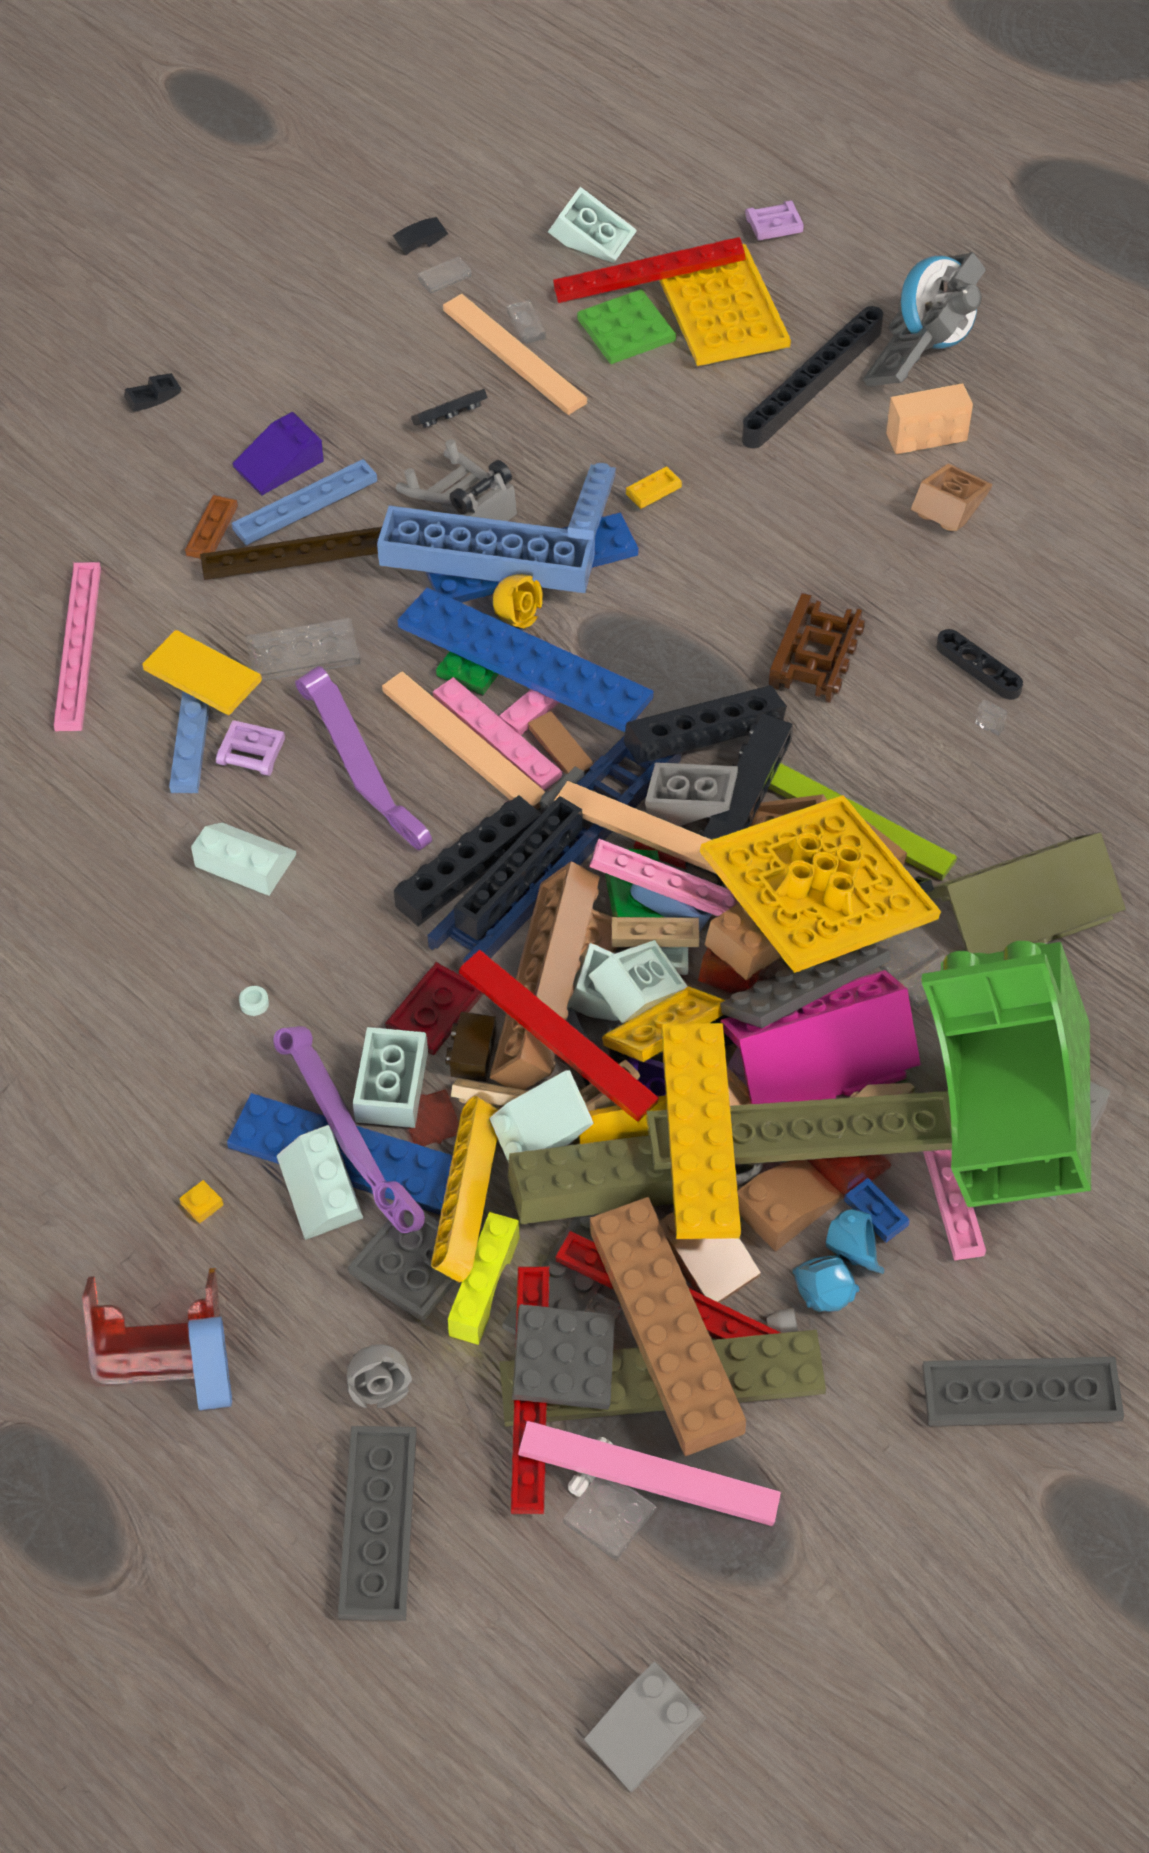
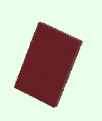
(435, 1005)

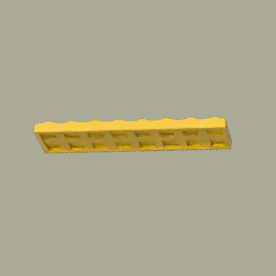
(700, 1132)

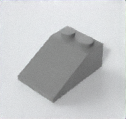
(689, 791)
(644, 1726)

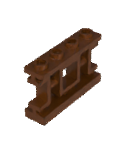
(797, 642)

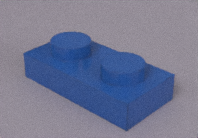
(886, 1216)

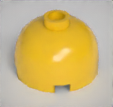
(517, 600)

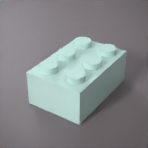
(390, 1077)

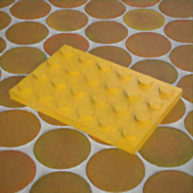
(726, 312)

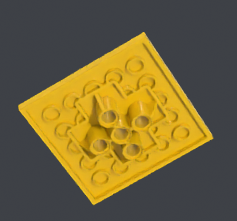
(819, 883)

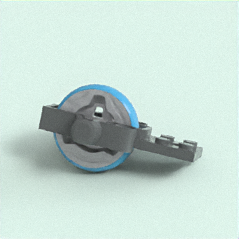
(934, 312)

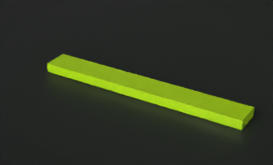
(919, 851)

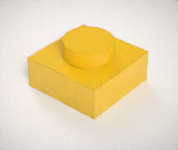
(201, 1201)

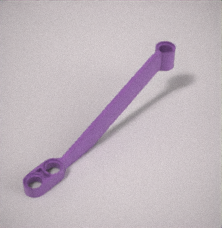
(356, 757)
(298, 1043)

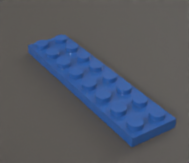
(612, 544)
(270, 1126)

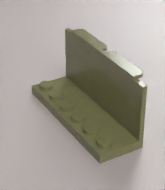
(1035, 895)

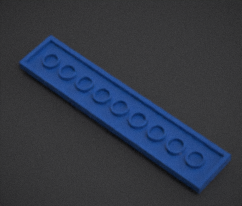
(525, 659)

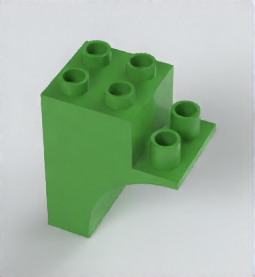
(1014, 1072)

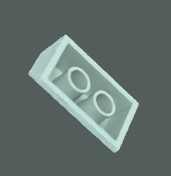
(241, 857)
(319, 1183)

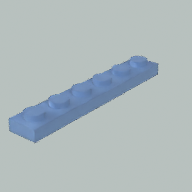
(304, 502)
(591, 502)
(189, 745)

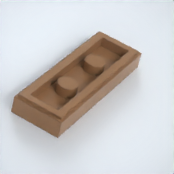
(559, 743)

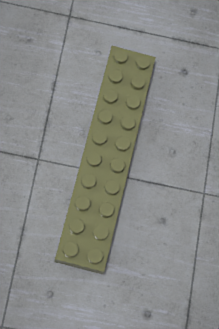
(826, 1128)
(755, 1365)

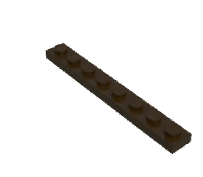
(290, 553)

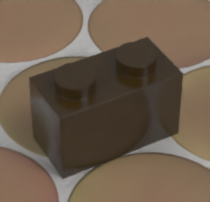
(472, 1046)

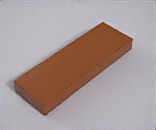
(211, 526)

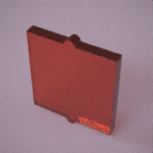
(434, 1120)

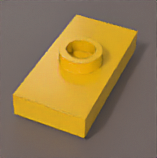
(653, 487)

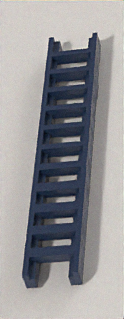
(520, 912)

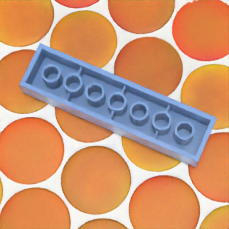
(484, 548)

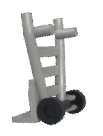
(495, 504)

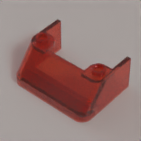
(141, 1352)

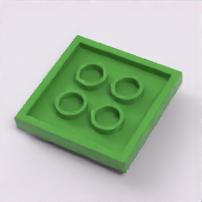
(626, 326)

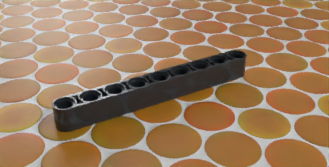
(812, 377)

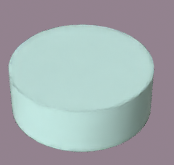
(253, 1000)

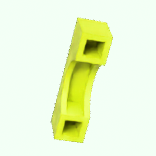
(475, 1295)

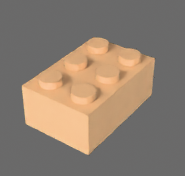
(929, 418)

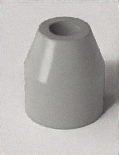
(783, 1321)

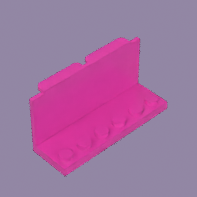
(830, 1045)

